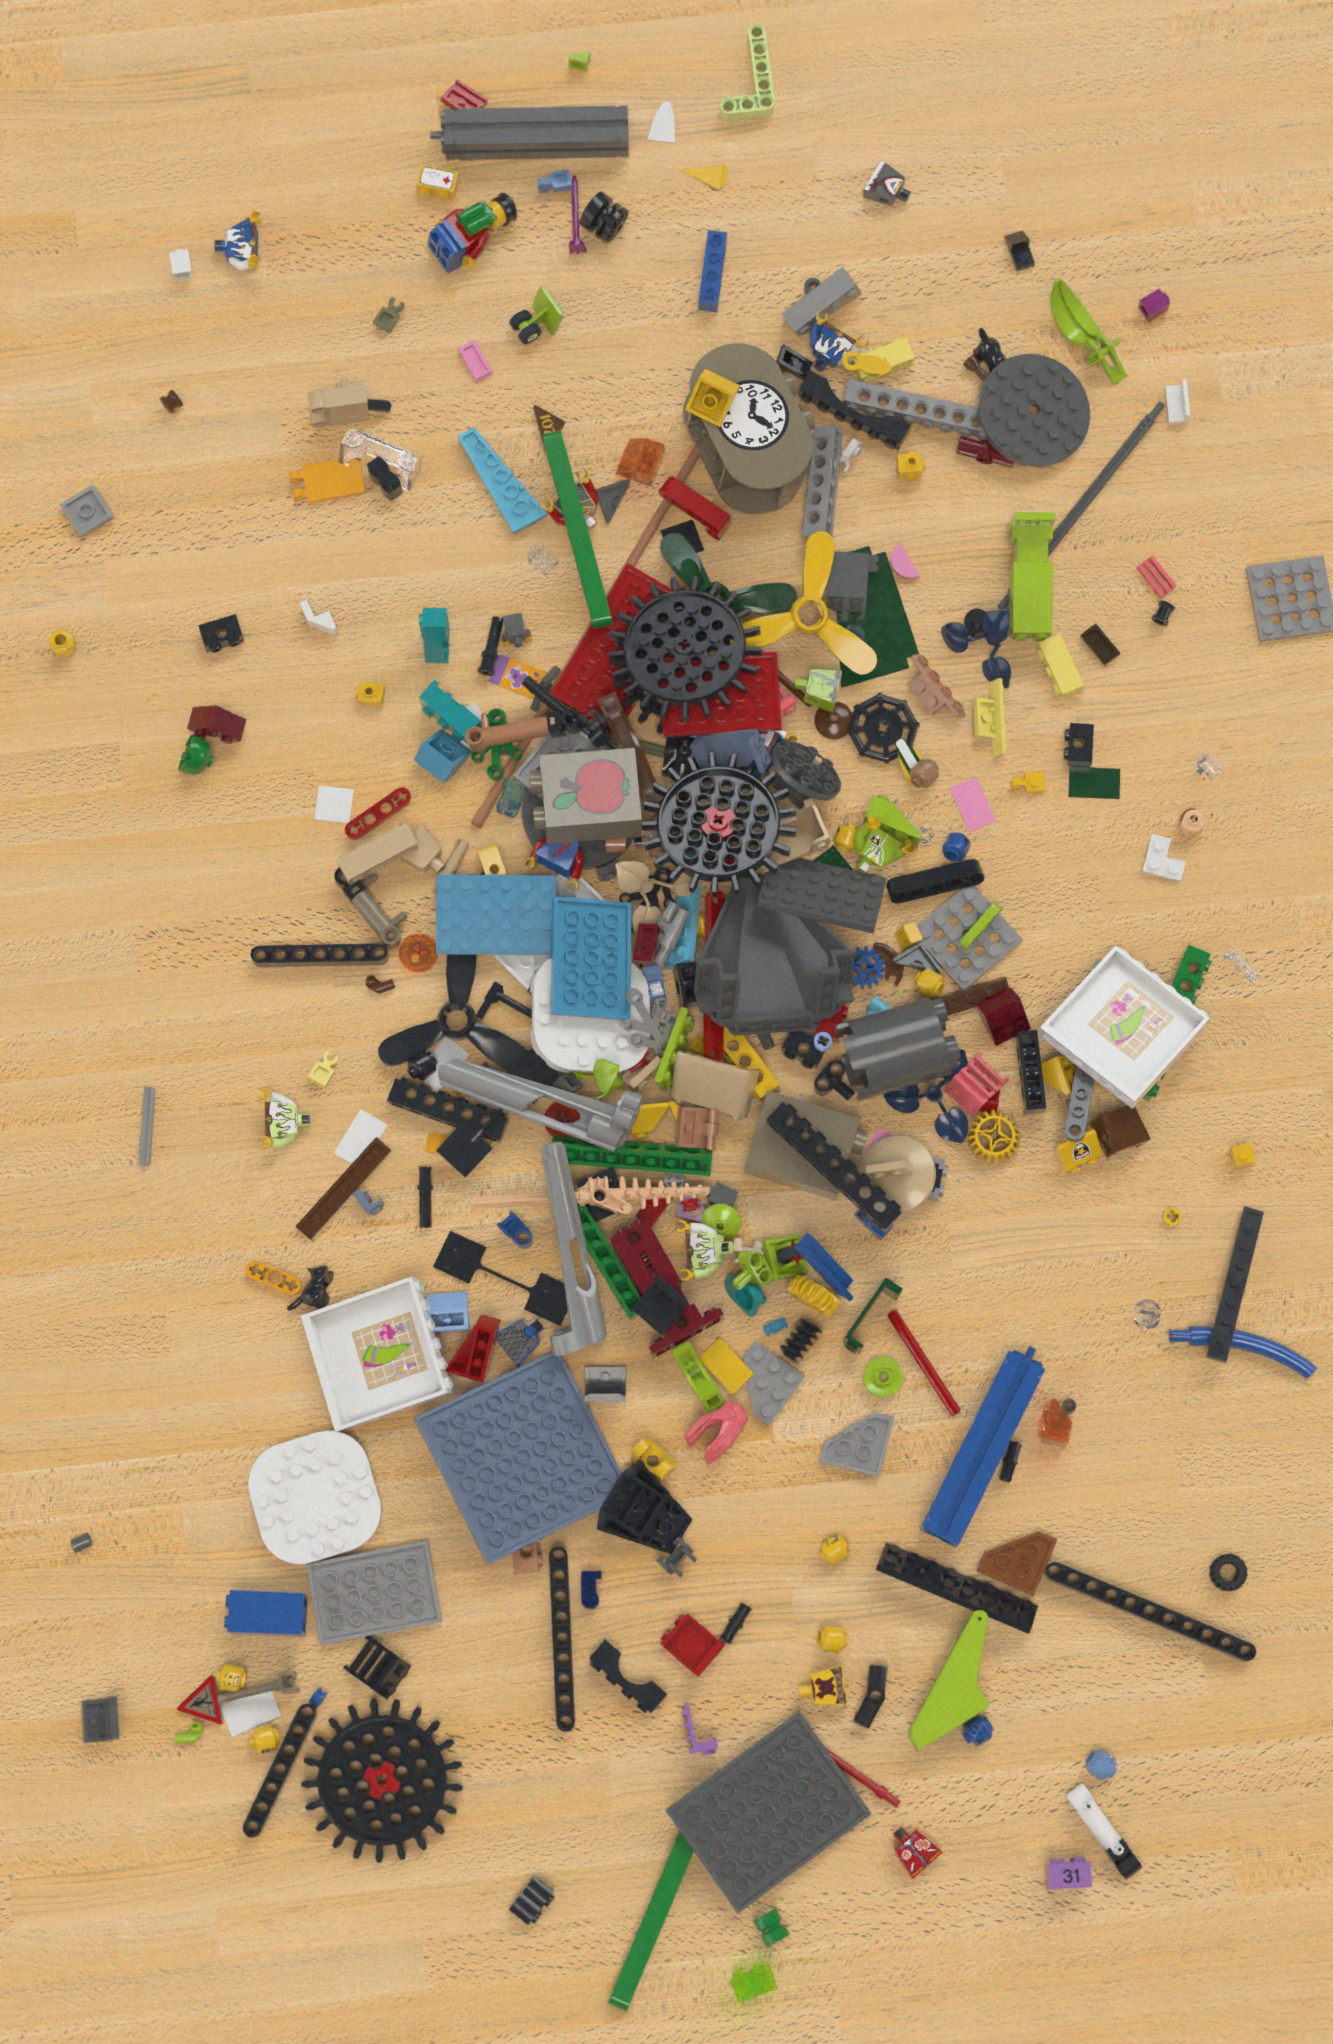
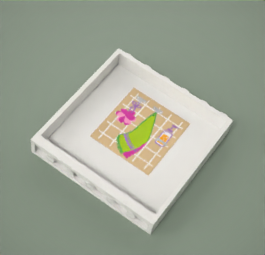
(1124, 1026)
(377, 1354)

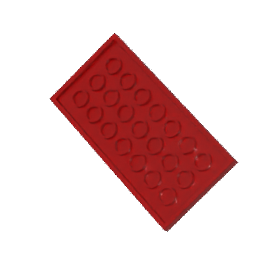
(590, 670)

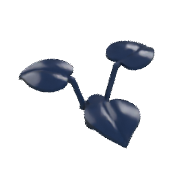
(996, 625)
(951, 1125)

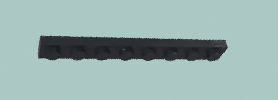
(1234, 1285)

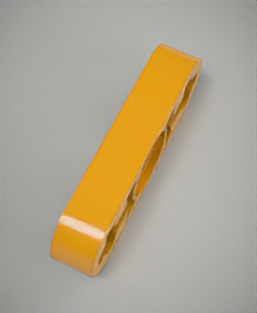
(258, 1277)

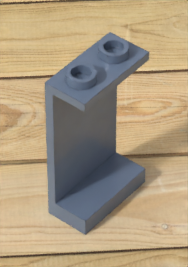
(745, 743)

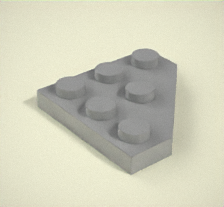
(771, 1383)
(860, 1446)

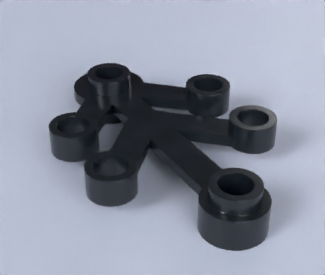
(652, 895)

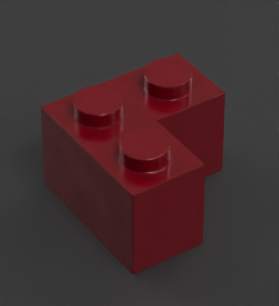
(216, 722)

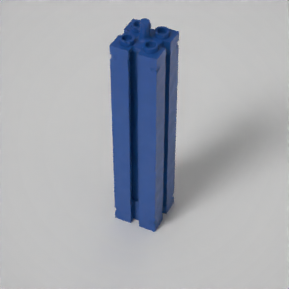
(983, 1447)

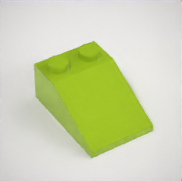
(892, 820)

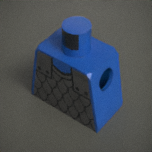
(519, 1340)

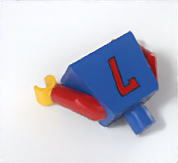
(559, 857)

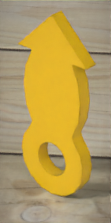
(867, 364)

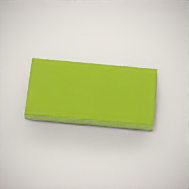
(677, 1041)

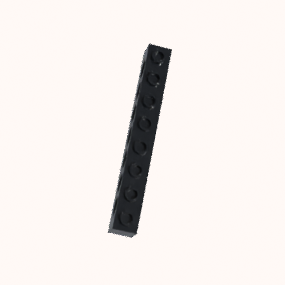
(835, 1177)

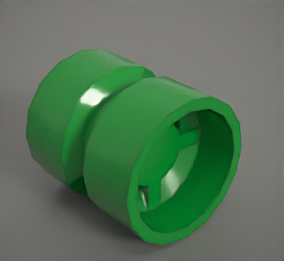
(771, 1927)

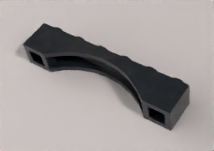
(889, 429)

